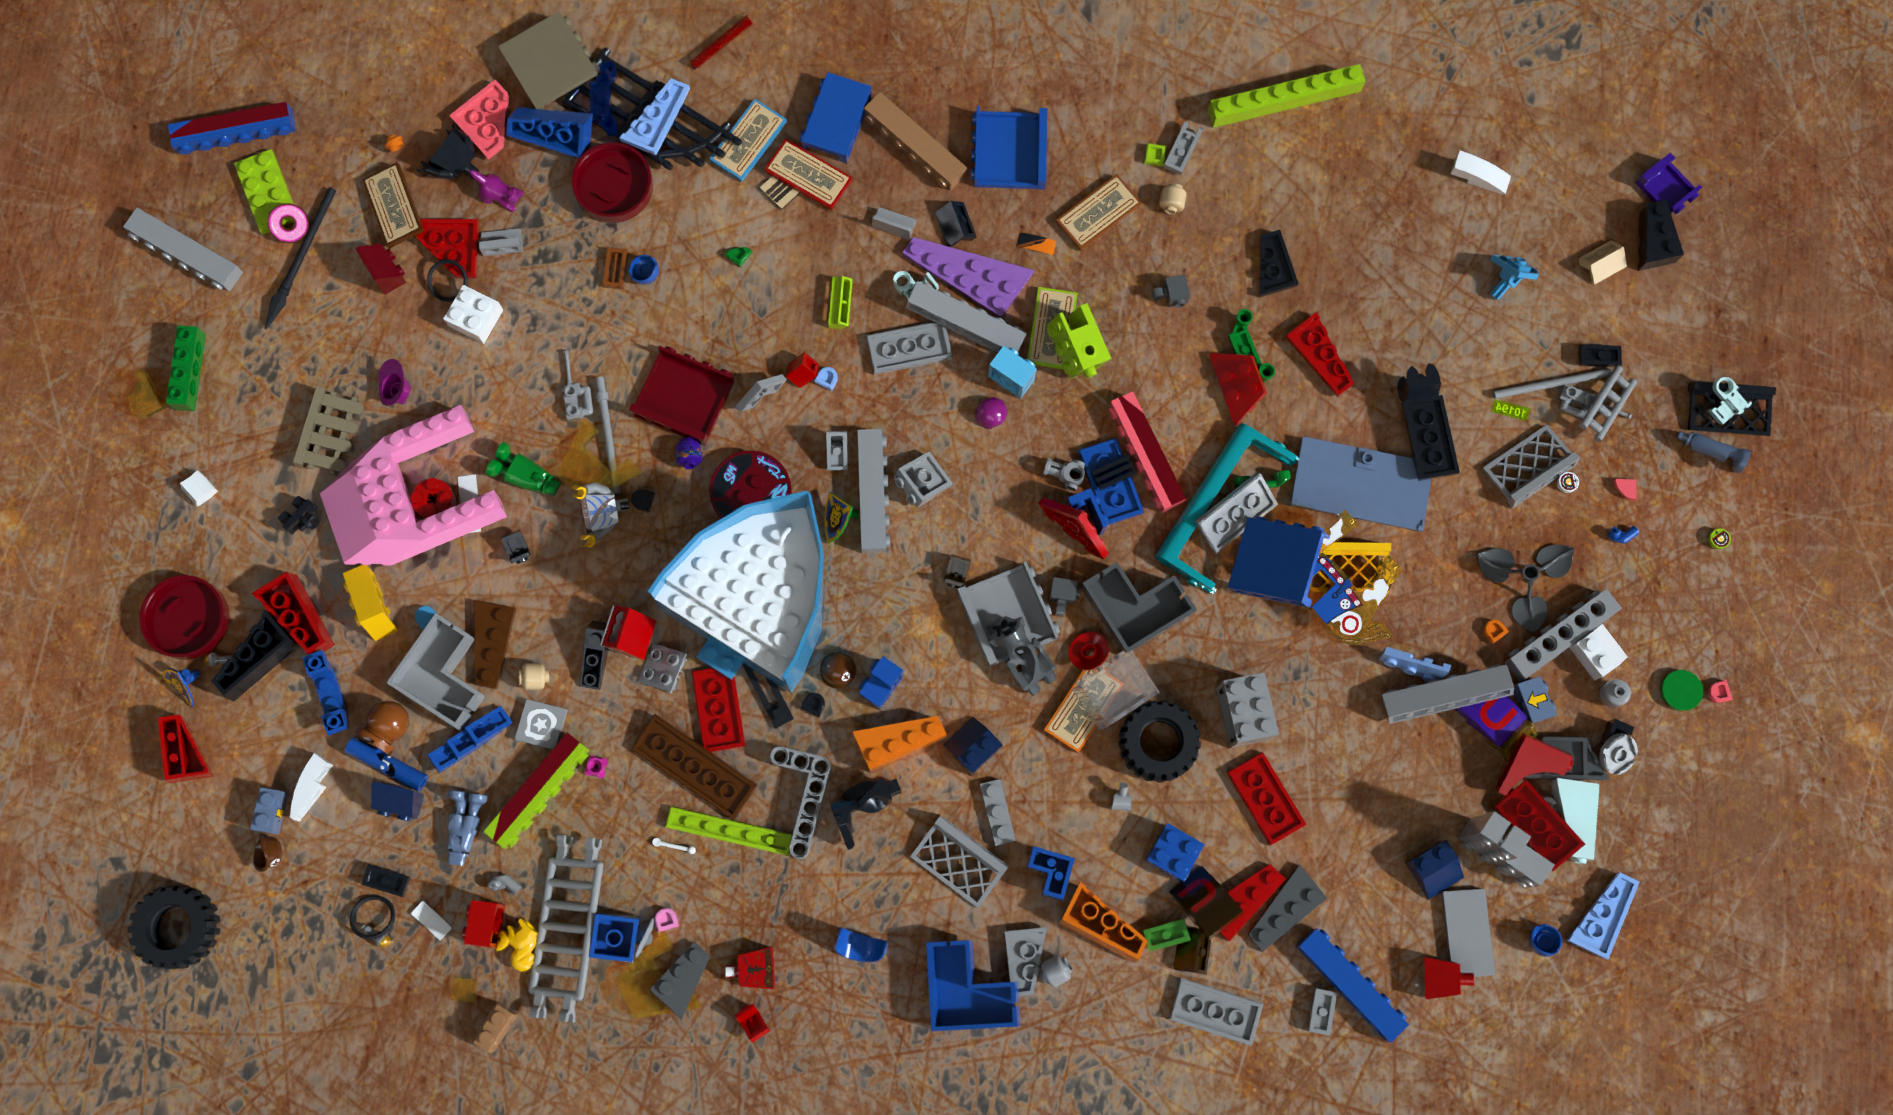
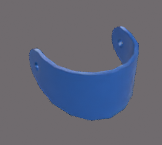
(859, 946)

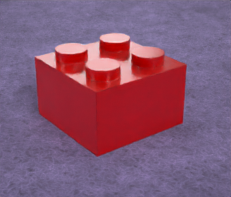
(483, 923)

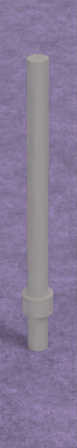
(602, 398)

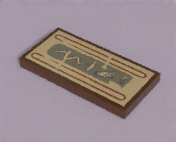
(393, 205)

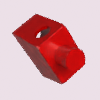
(1444, 978)

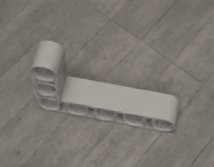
(808, 796)

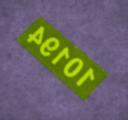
(1511, 410)

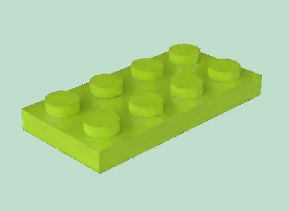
(263, 186)

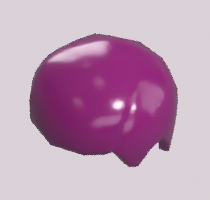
(991, 412)

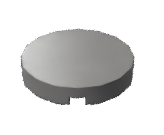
(1618, 753)

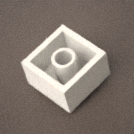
(473, 314)

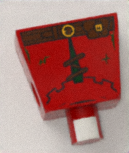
(754, 969)

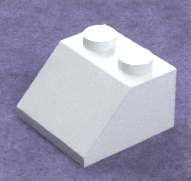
(1598, 652)

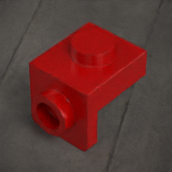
(752, 1022)

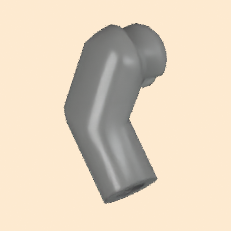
(502, 882)

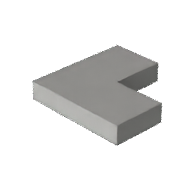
(759, 390)

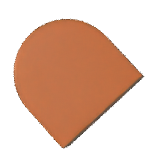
(1494, 630)

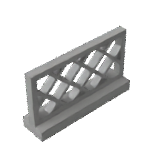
(1544, 476)
(969, 845)

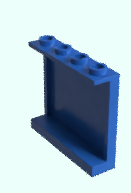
(1009, 149)
(1277, 560)

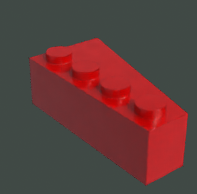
(294, 611)

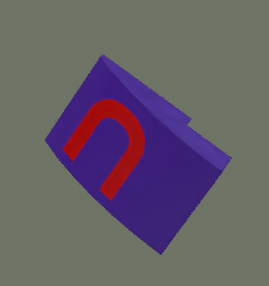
(1494, 719)

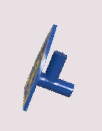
(180, 681)

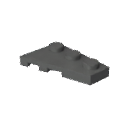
(681, 979)

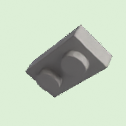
(1322, 1011)

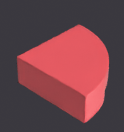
(1626, 488)

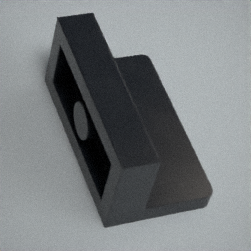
(955, 223)

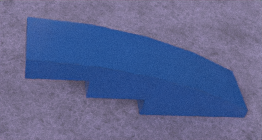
(469, 739)

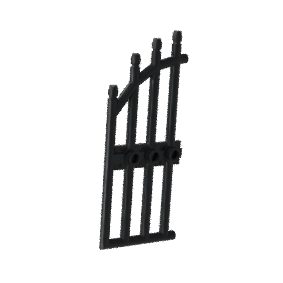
(653, 89)

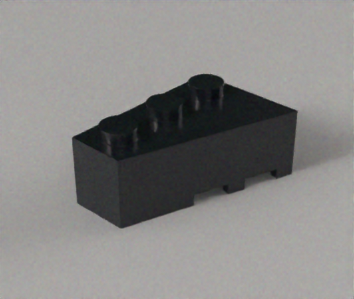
(1658, 237)

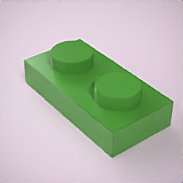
(1167, 935)

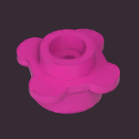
(592, 761)

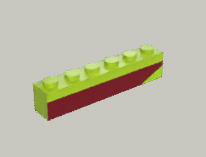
(536, 791)

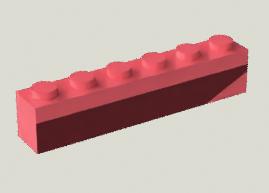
(1147, 452)

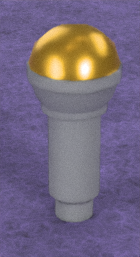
(213, 659)
(381, 942)

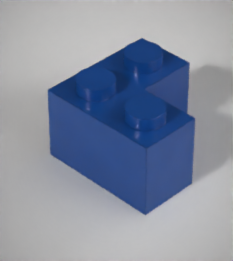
(881, 684)
(1058, 871)

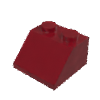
(381, 266)

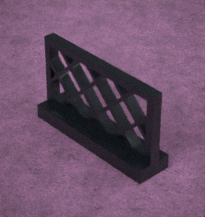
(1747, 392)

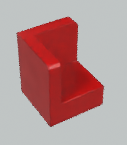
(802, 370)

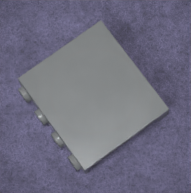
(1008, 595)

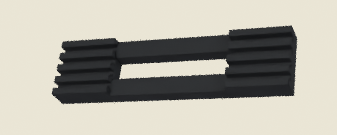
(778, 713)

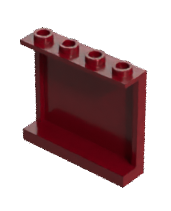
(683, 395)

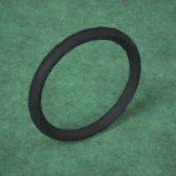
(429, 278)
(388, 927)

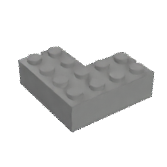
(428, 669)
(1509, 855)

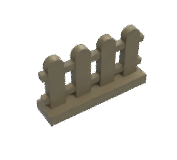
(316, 418)

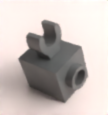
(1174, 290)
(1063, 592)

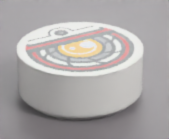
(1568, 482)

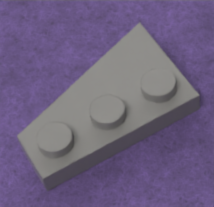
(1024, 956)

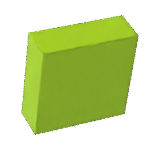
(1155, 154)

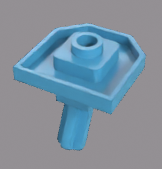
(1512, 273)

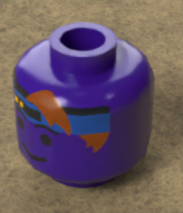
(688, 453)

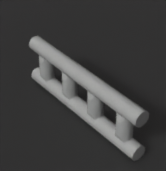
(1597, 405)

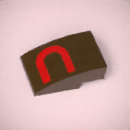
(1206, 902)

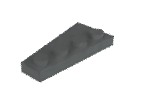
(1291, 905)

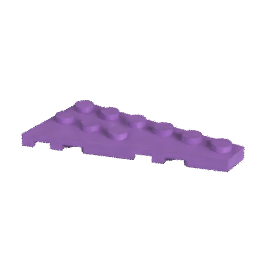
(979, 278)

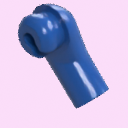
(1621, 536)

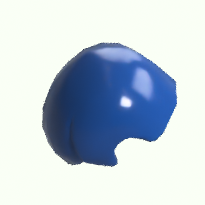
(644, 269)
(1545, 940)

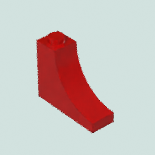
(1532, 757)

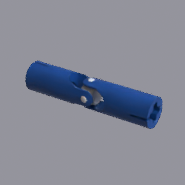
(380, 760)

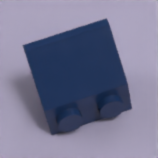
(973, 745)
(395, 800)
(1436, 868)

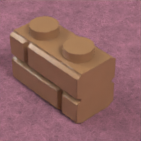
(495, 1027)

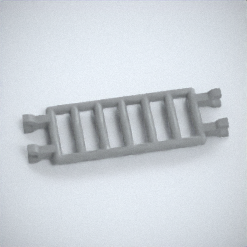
(567, 1013)

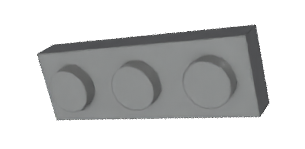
(997, 812)

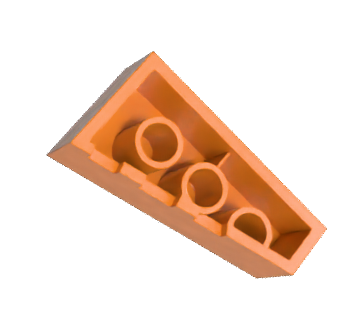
(894, 741)

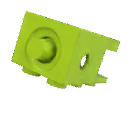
(1081, 348)

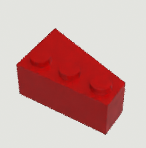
(180, 751)

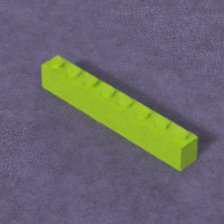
(1286, 95)

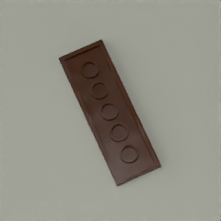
(694, 766)

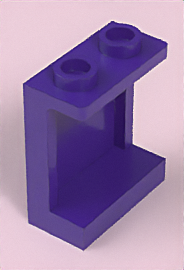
(1669, 184)

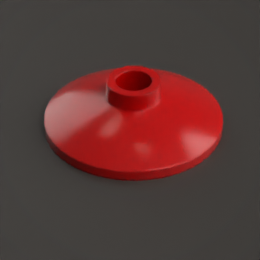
(1083, 645)

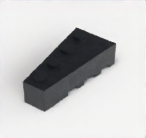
(255, 657)

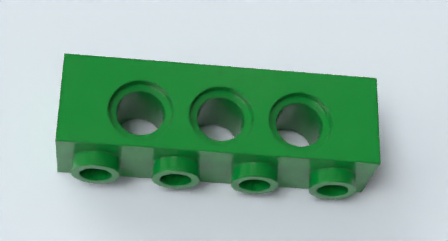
(186, 368)

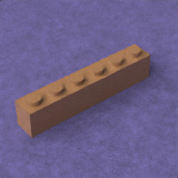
(914, 141)

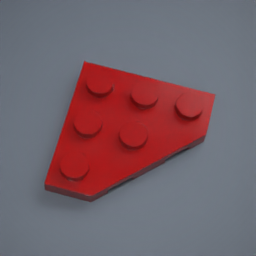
(452, 240)
(1075, 525)

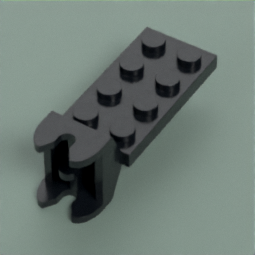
(1427, 424)

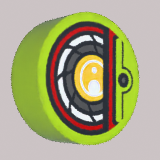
(1719, 539)

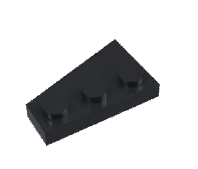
(1275, 265)

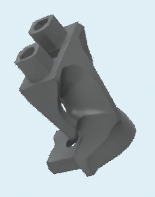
(1011, 635)

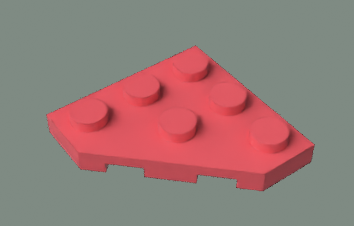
(485, 118)

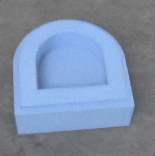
(827, 378)

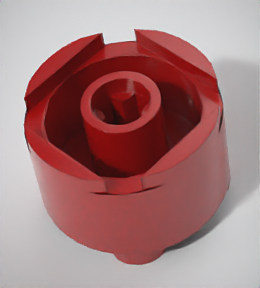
(429, 490)

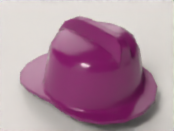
(392, 384)

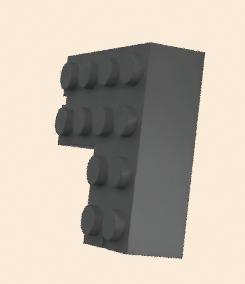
(1136, 618)

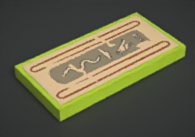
(1048, 305)

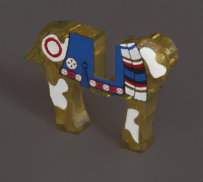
(1342, 608)

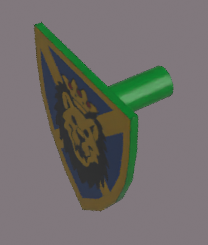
(837, 517)

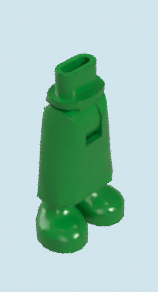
(522, 471)

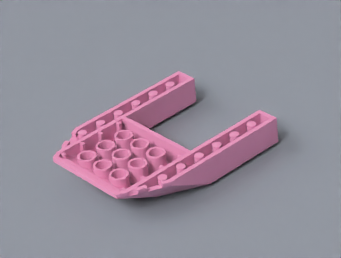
(373, 507)

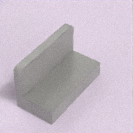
(893, 223)
(501, 242)

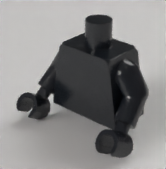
(451, 157)

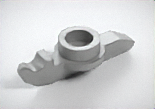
(644, 937)

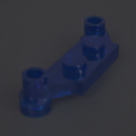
(601, 98)

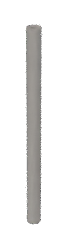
(1551, 383)

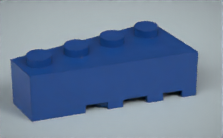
(552, 129)

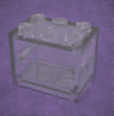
(1115, 689)

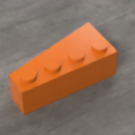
(1102, 925)

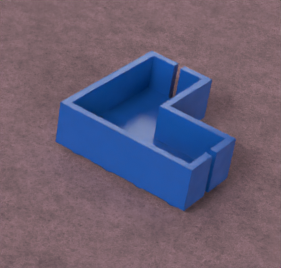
(955, 997)

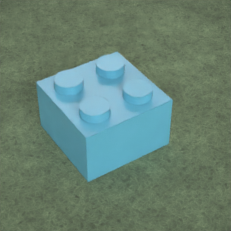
(1012, 371)

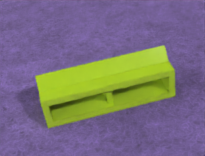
(840, 302)

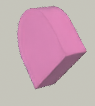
(666, 919)

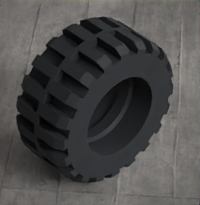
(1182, 725)
(146, 927)

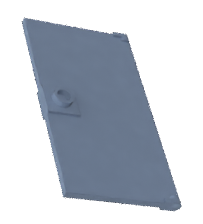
(1362, 482)

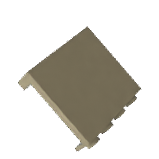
(549, 60)

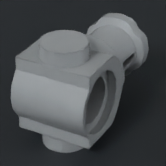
(1063, 470)

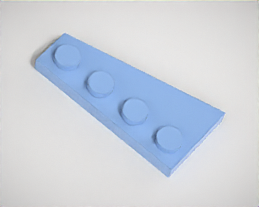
(653, 125)
(1605, 918)

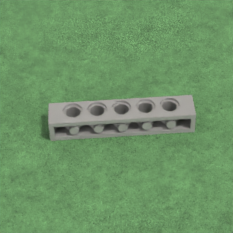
(1606, 607)

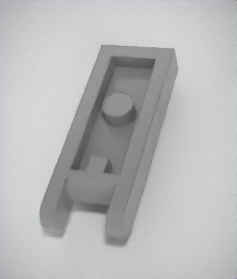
(1182, 149)

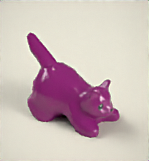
(493, 188)

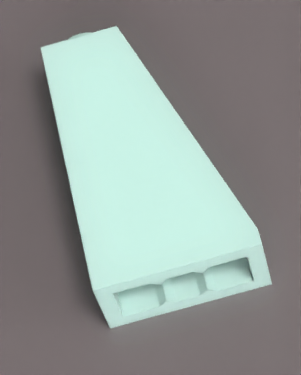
(1579, 809)

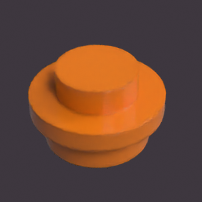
(394, 143)

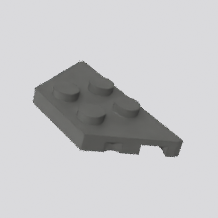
(1585, 764)

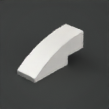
(1480, 173)
(309, 786)

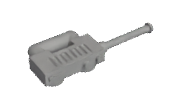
(571, 394)
(1583, 398)

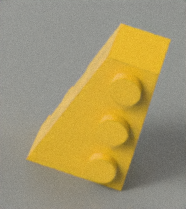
(368, 602)

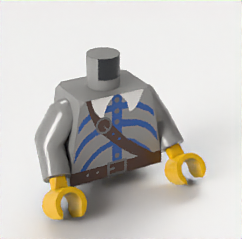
(599, 510)

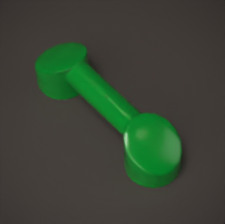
(1280, 478)

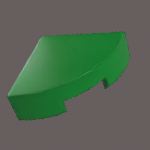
(738, 255)

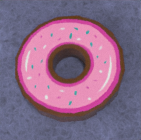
(300, 219)

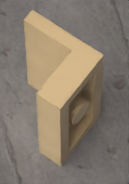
(1604, 261)

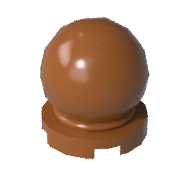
(385, 724)

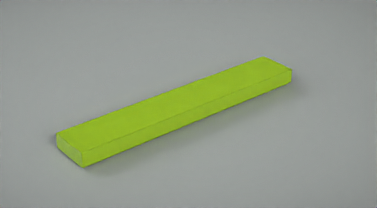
(729, 831)

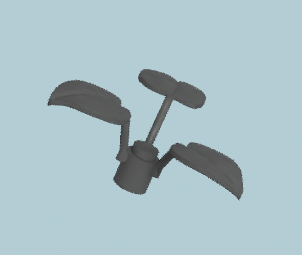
(1528, 611)

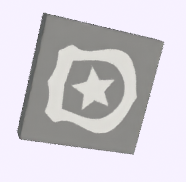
(541, 724)

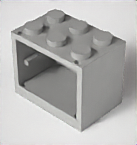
(1247, 710)

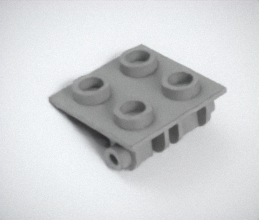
(663, 668)

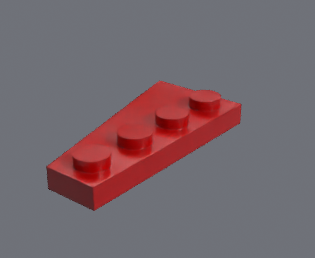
(1317, 350)

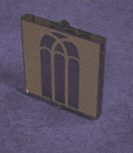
(778, 192)

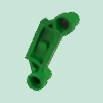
(1243, 345)

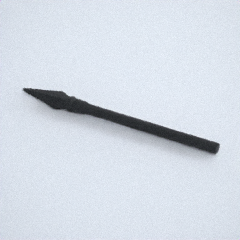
(278, 301)

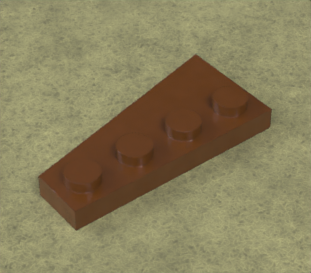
(492, 635)

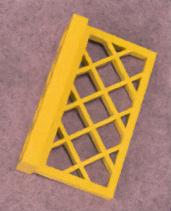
(1353, 549)

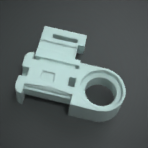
(911, 283)
(1730, 402)

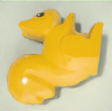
(522, 940)

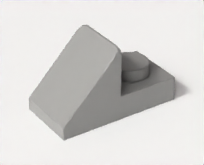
(837, 450)

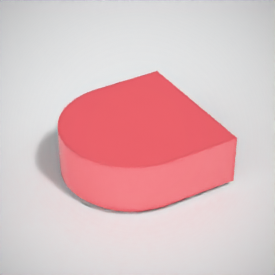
(1719, 692)

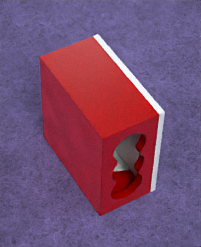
(628, 632)

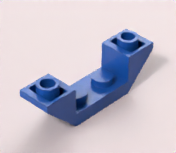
(329, 692)

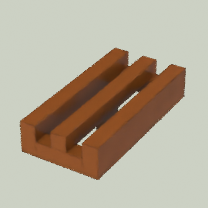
(614, 284)

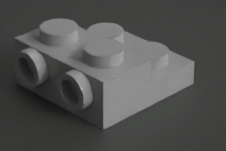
(922, 479)

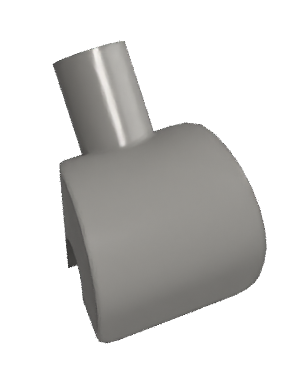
(1122, 799)

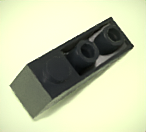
(593, 656)

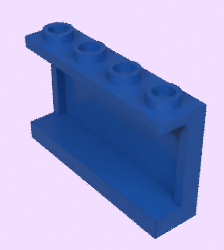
(836, 116)

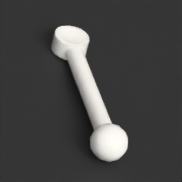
(657, 842)

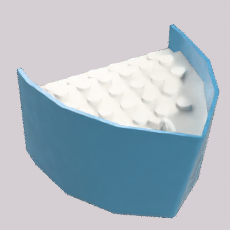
(752, 589)

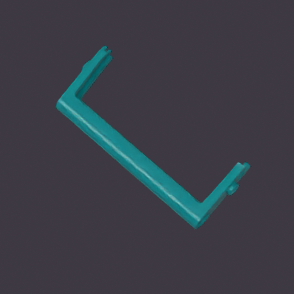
(1205, 494)

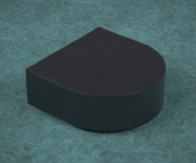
(642, 499)
(814, 704)

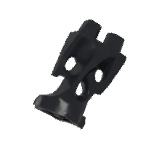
(864, 797)

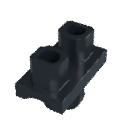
(301, 518)

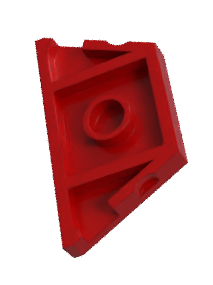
(1239, 383)

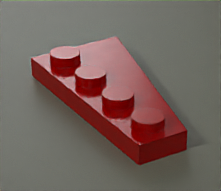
(1252, 895)

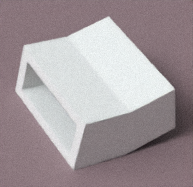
(198, 488)

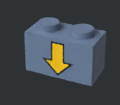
(1534, 700)
(269, 811)

